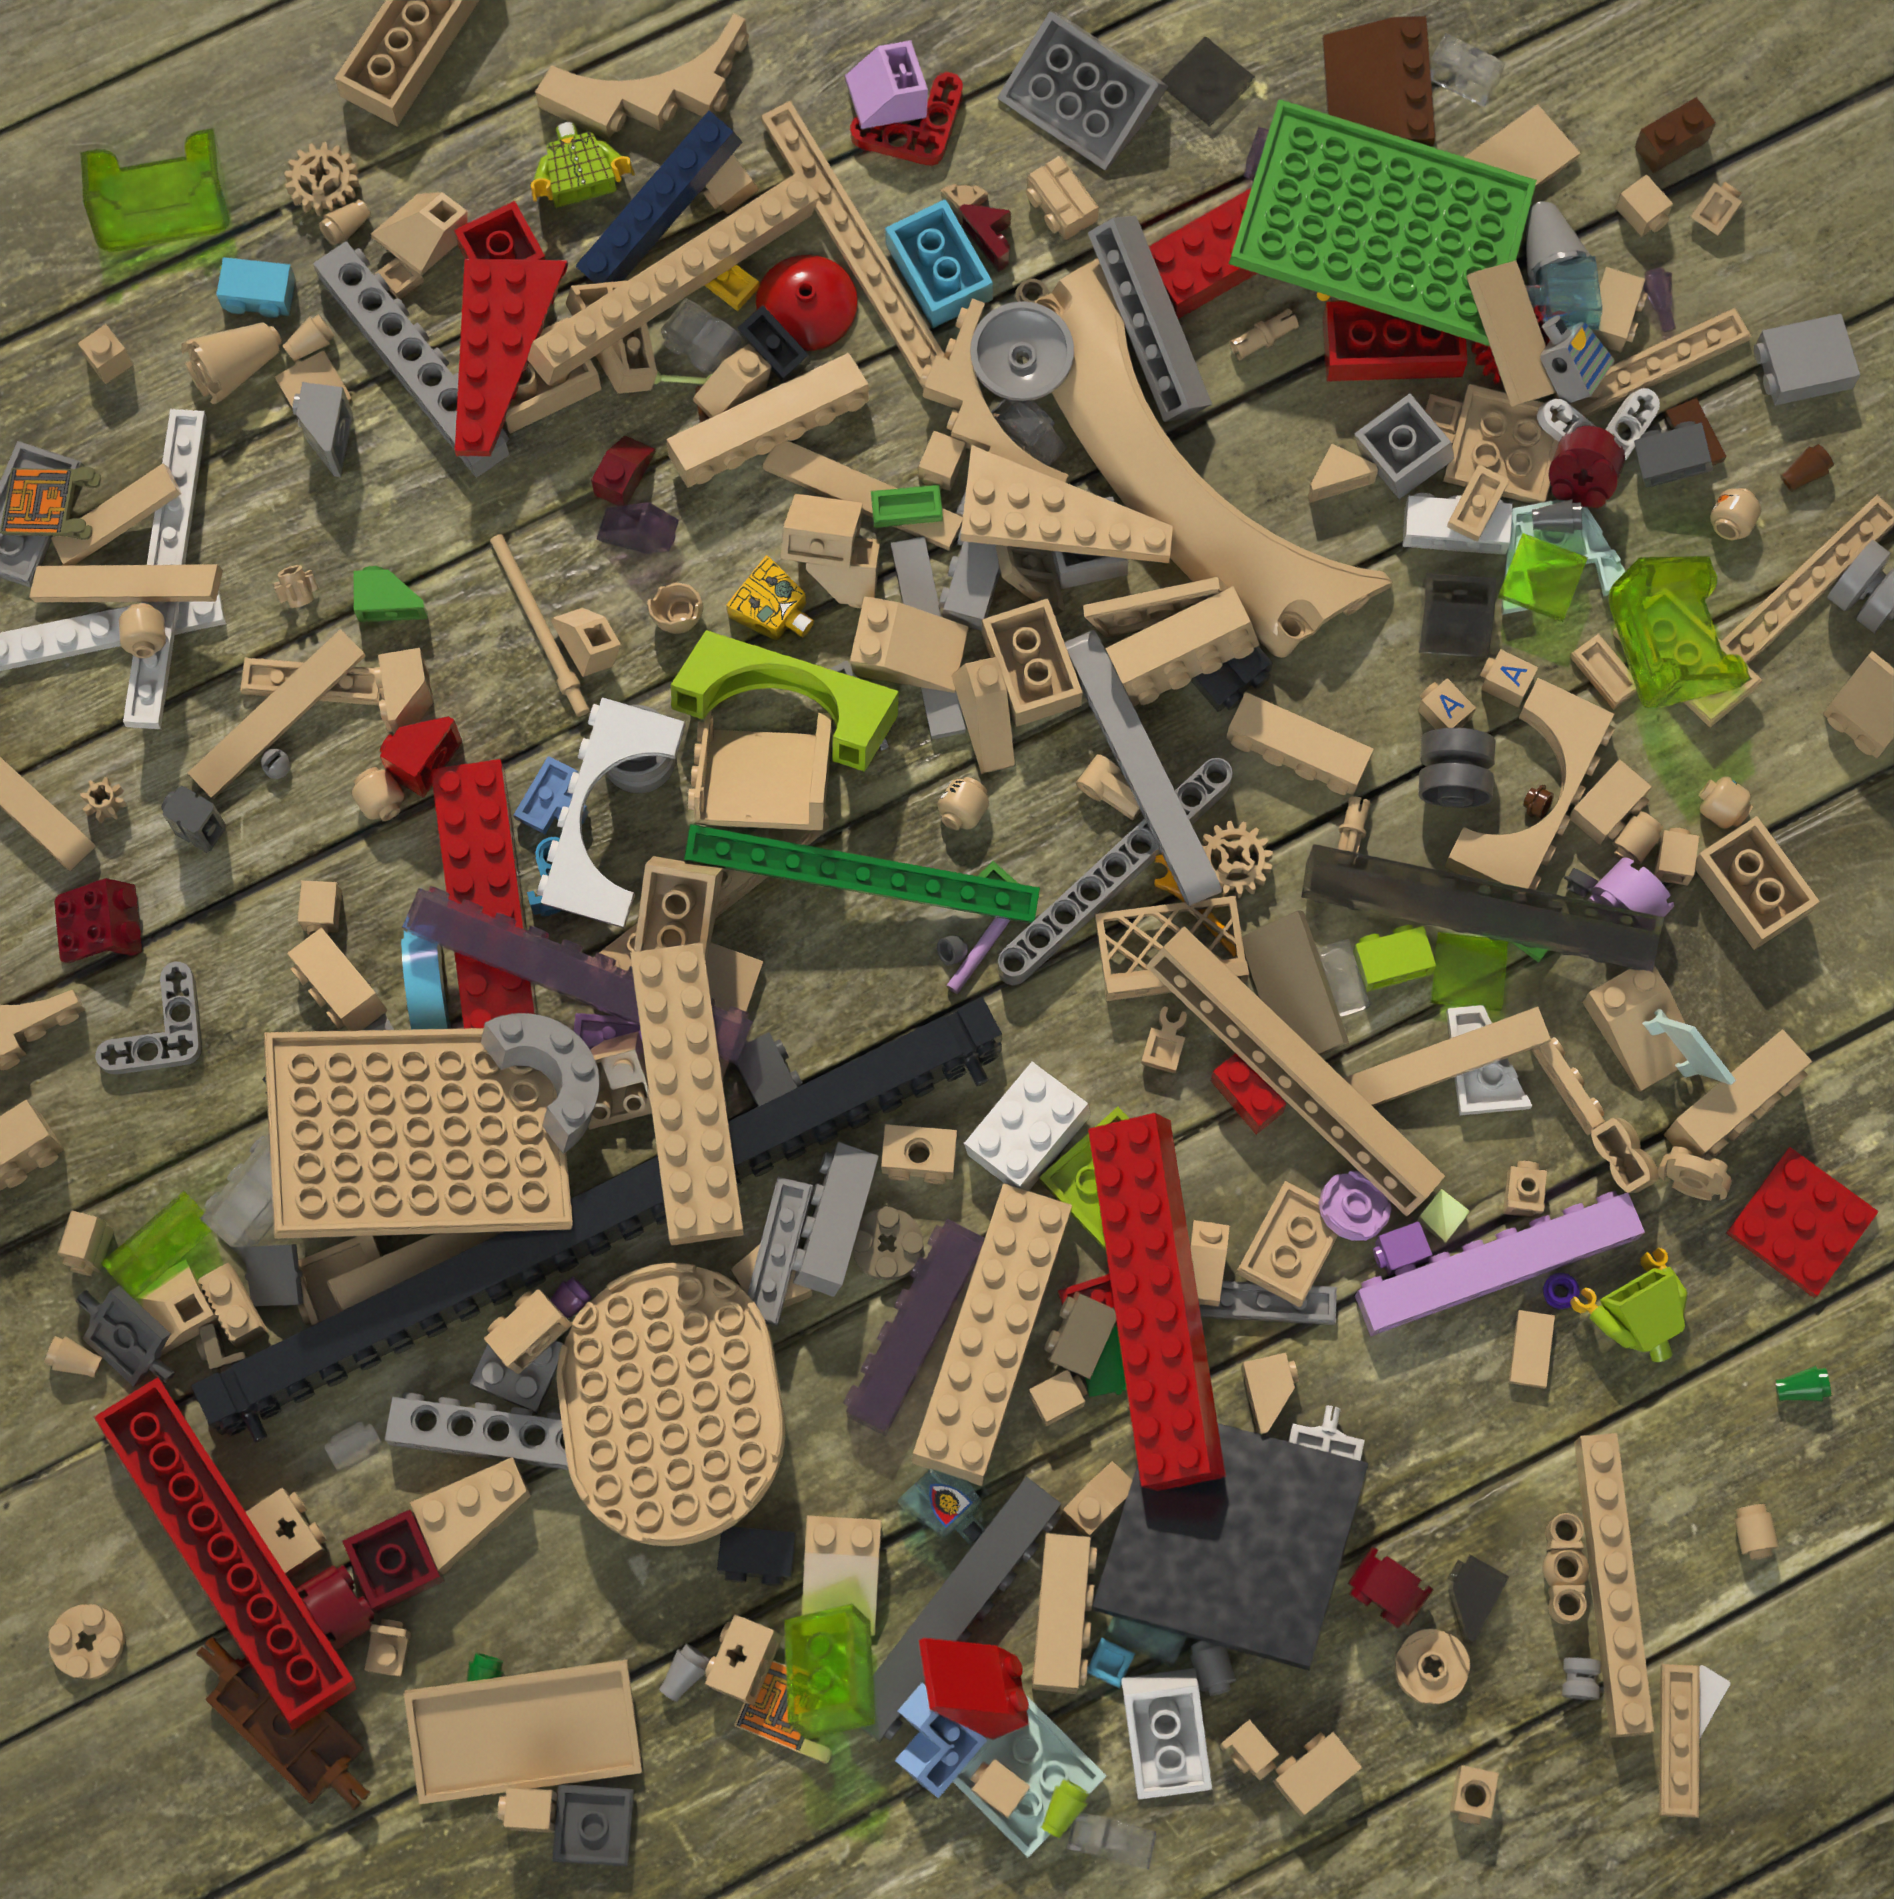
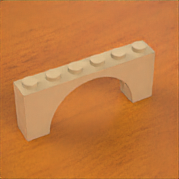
(1574, 733)

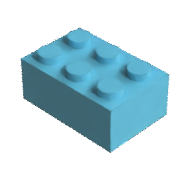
(938, 262)

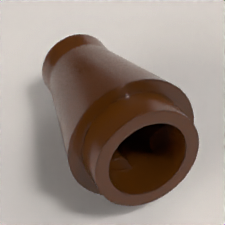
(1808, 467)

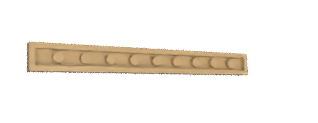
(853, 239)

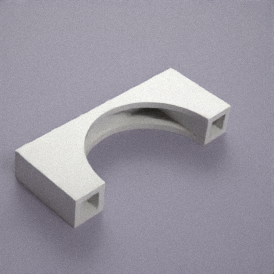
(617, 736)

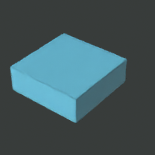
(1110, 1662)

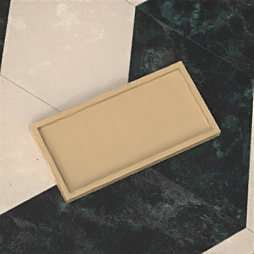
(523, 1731)

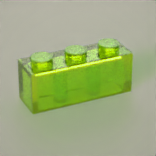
(157, 1245)

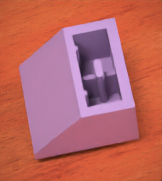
(888, 86)

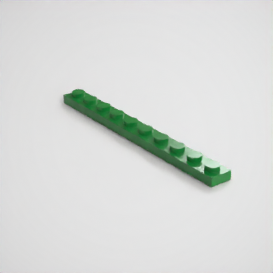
(861, 874)

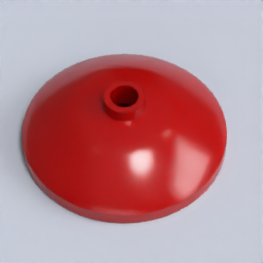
(812, 319)

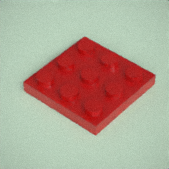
(1802, 1222)

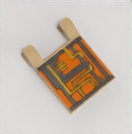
(770, 1717)

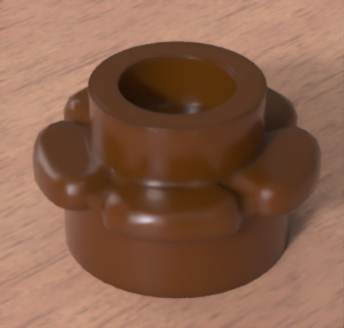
(1538, 801)

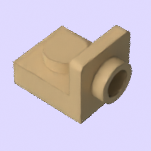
(1718, 207)
(388, 1648)

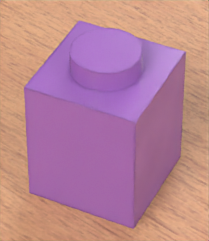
(1402, 1248)

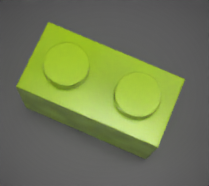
(1394, 957)

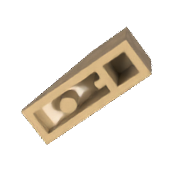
(986, 713)

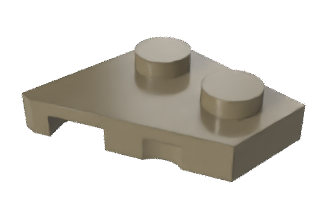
(1031, 573)

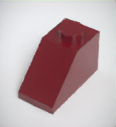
(621, 470)

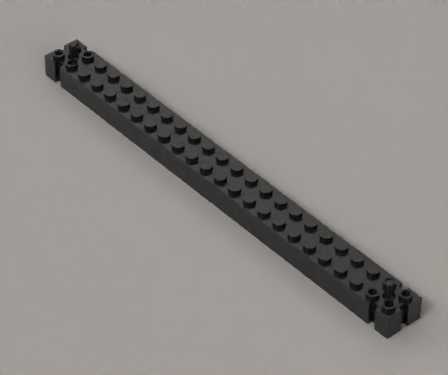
(599, 1217)

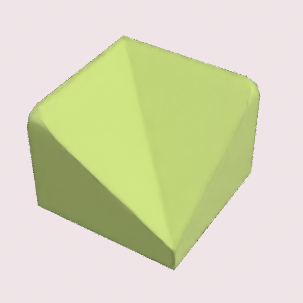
(1443, 1216)

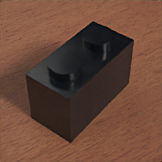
(774, 344)
(757, 1555)

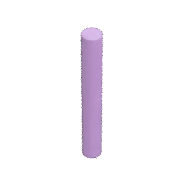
(977, 954)

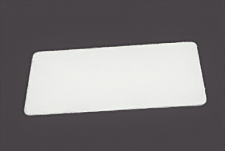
(1711, 1691)

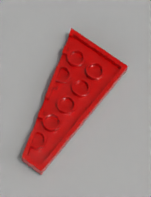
(499, 321)

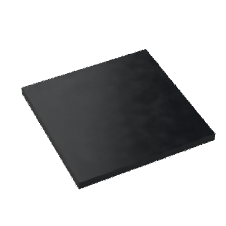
(1239, 1554)

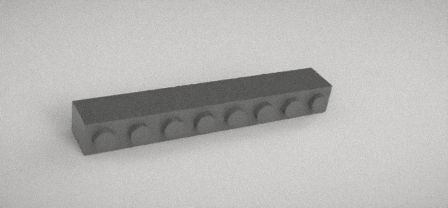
(963, 1598)

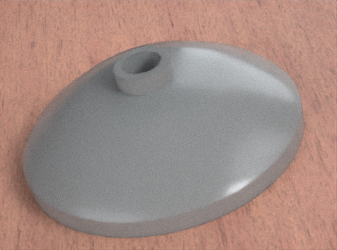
(1022, 331)

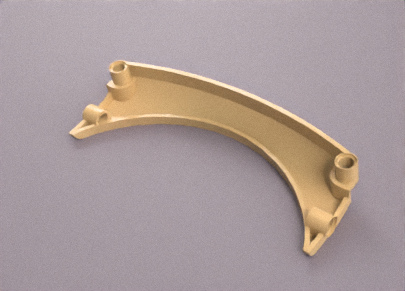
(1278, 583)

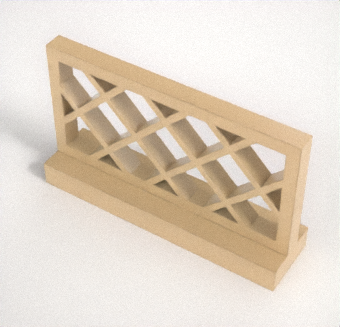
(1145, 982)

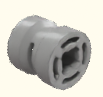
(1581, 1687)

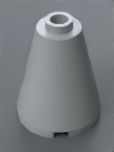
(1549, 239)

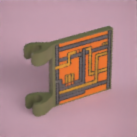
(41, 502)

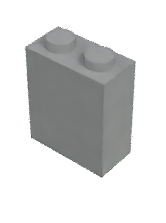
(1806, 359)

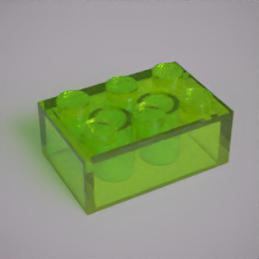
(829, 1671)

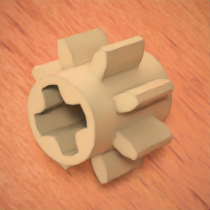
(295, 586)
(97, 793)

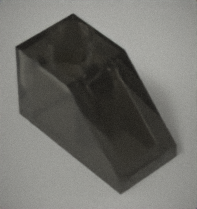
(1474, 1594)

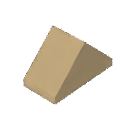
(1341, 473)

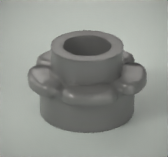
(1580, 882)

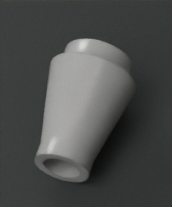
(684, 1671)

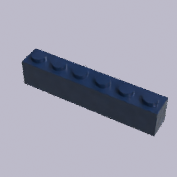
(660, 201)

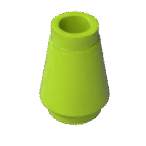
(1064, 1807)

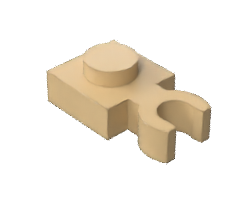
(1163, 1045)

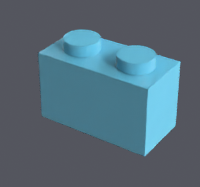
(256, 287)

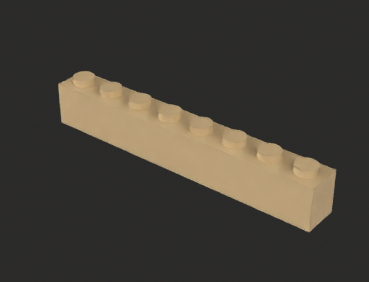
(1613, 1586)

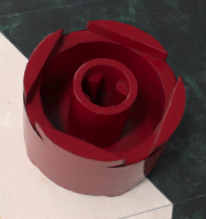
(1586, 466)
(1388, 1587)
(336, 1607)

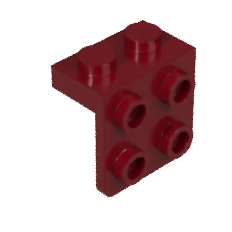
(97, 920)

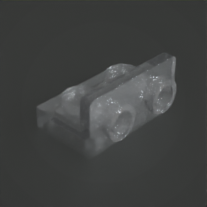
(1344, 977)

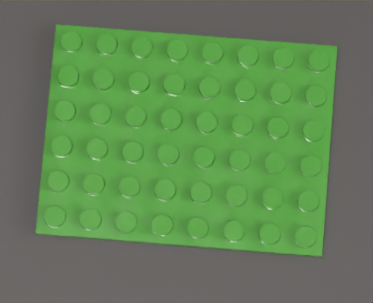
(1379, 219)

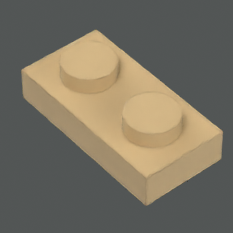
(1478, 503)

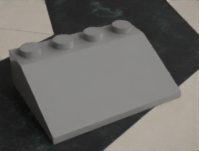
(1081, 90)

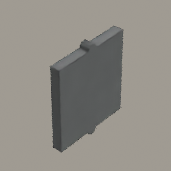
(273, 1275)

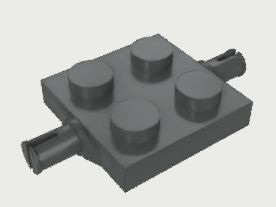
(126, 1336)

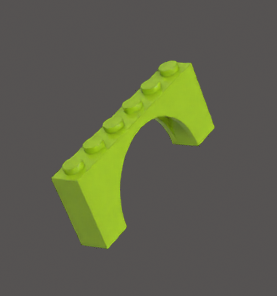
(729, 667)

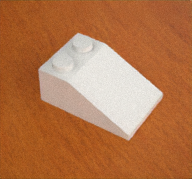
(1166, 1733)

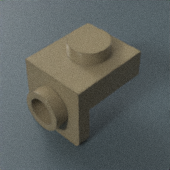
(211, 1348)

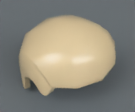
(676, 608)

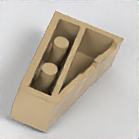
(468, 1510)

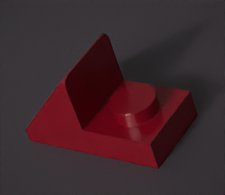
(984, 228)

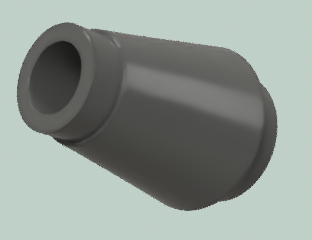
(1558, 517)

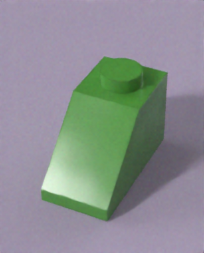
(384, 597)

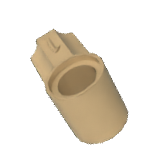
(1105, 782)

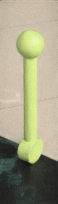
(680, 379)

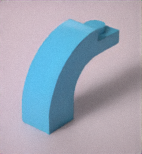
(424, 984)

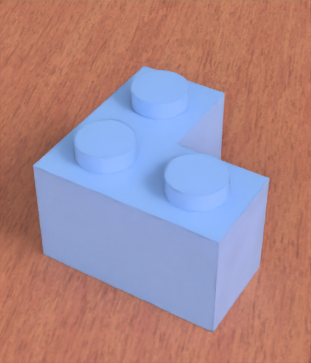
(940, 1746)

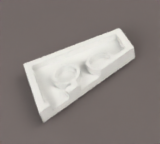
(1491, 1086)

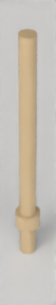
(567, 681)

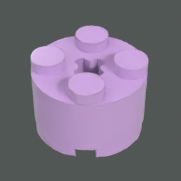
(1632, 890)

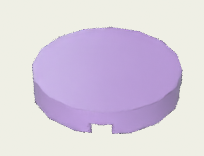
(1354, 1207)

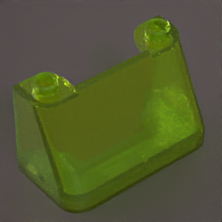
(155, 199)
(1670, 631)

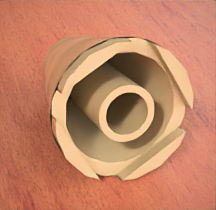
(229, 358)

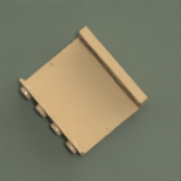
(761, 777)

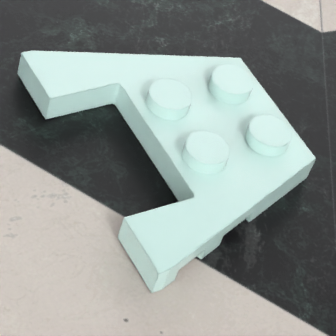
(1585, 542)

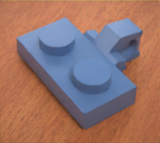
(547, 796)

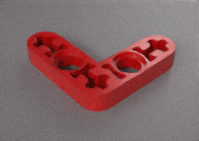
(924, 134)

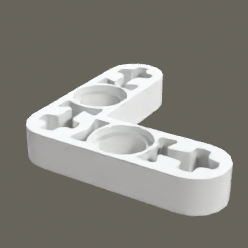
(1637, 424)

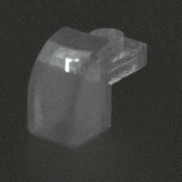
(1030, 428)

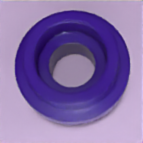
(1568, 1283)

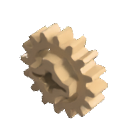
(310, 171)
(1246, 867)

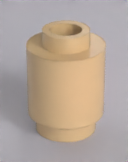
(1637, 838)
(1756, 1531)

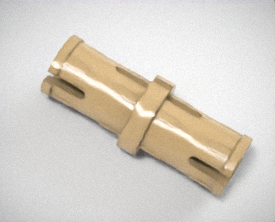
(1264, 334)

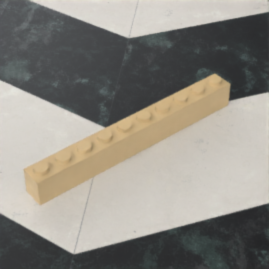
(672, 278)
(1295, 1071)

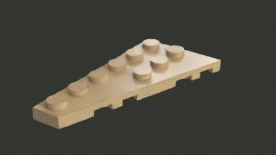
(1034, 511)

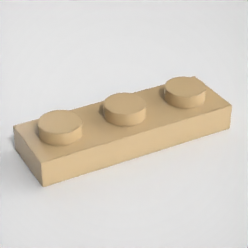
(1569, 1085)

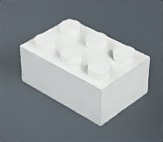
(1027, 1128)

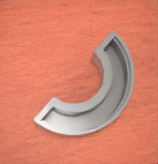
(561, 1056)

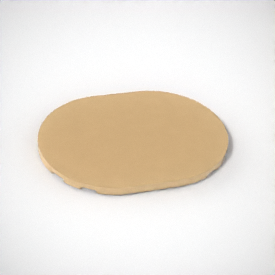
(670, 1404)

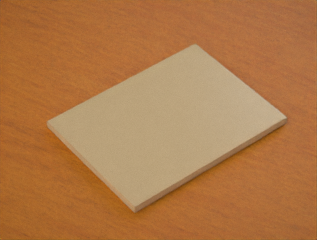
(408, 1136)

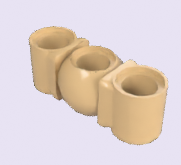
(1570, 1551)

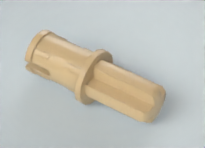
(1353, 828)

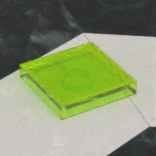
(1542, 577)
(1469, 971)

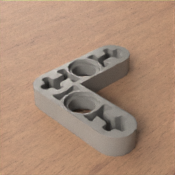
(173, 1032)

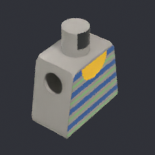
(1574, 359)

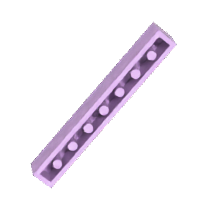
(1498, 1263)

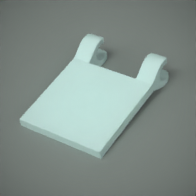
(1692, 1045)

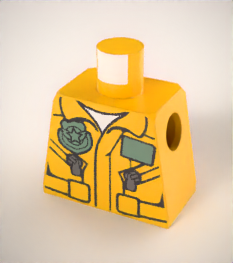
(770, 602)

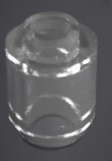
(353, 1445)

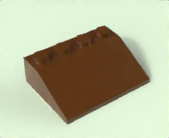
(1382, 77)

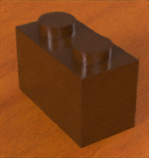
(1675, 134)

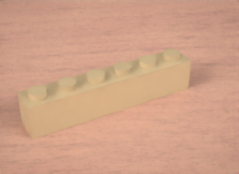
(768, 420)

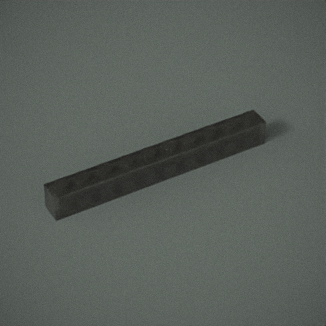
(1482, 907)

